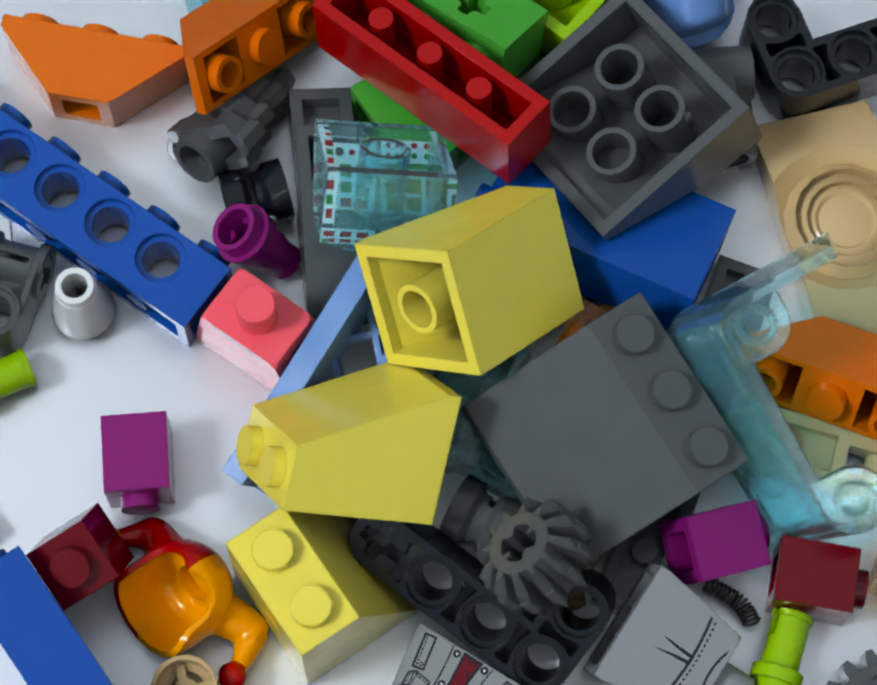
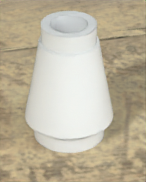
(81, 304)

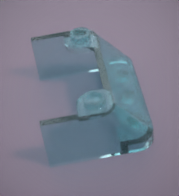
(721, 344)

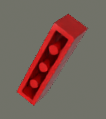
(438, 80)

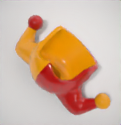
(183, 596)

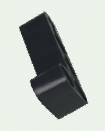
(808, 60)
(455, 606)

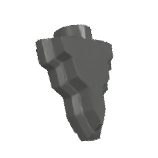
(233, 131)

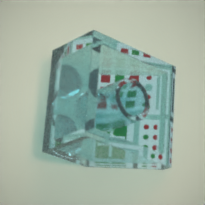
(376, 178)

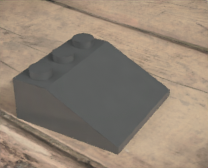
(634, 117)
(607, 426)

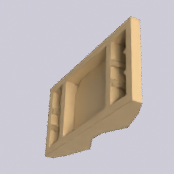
(820, 181)

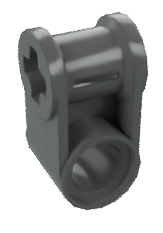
(23, 283)

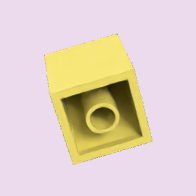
(471, 281)
(354, 445)
(313, 589)

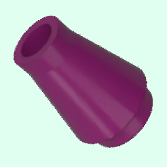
(253, 240)

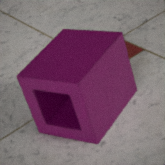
(138, 461)
(716, 542)

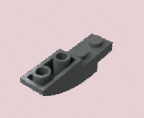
(320, 262)

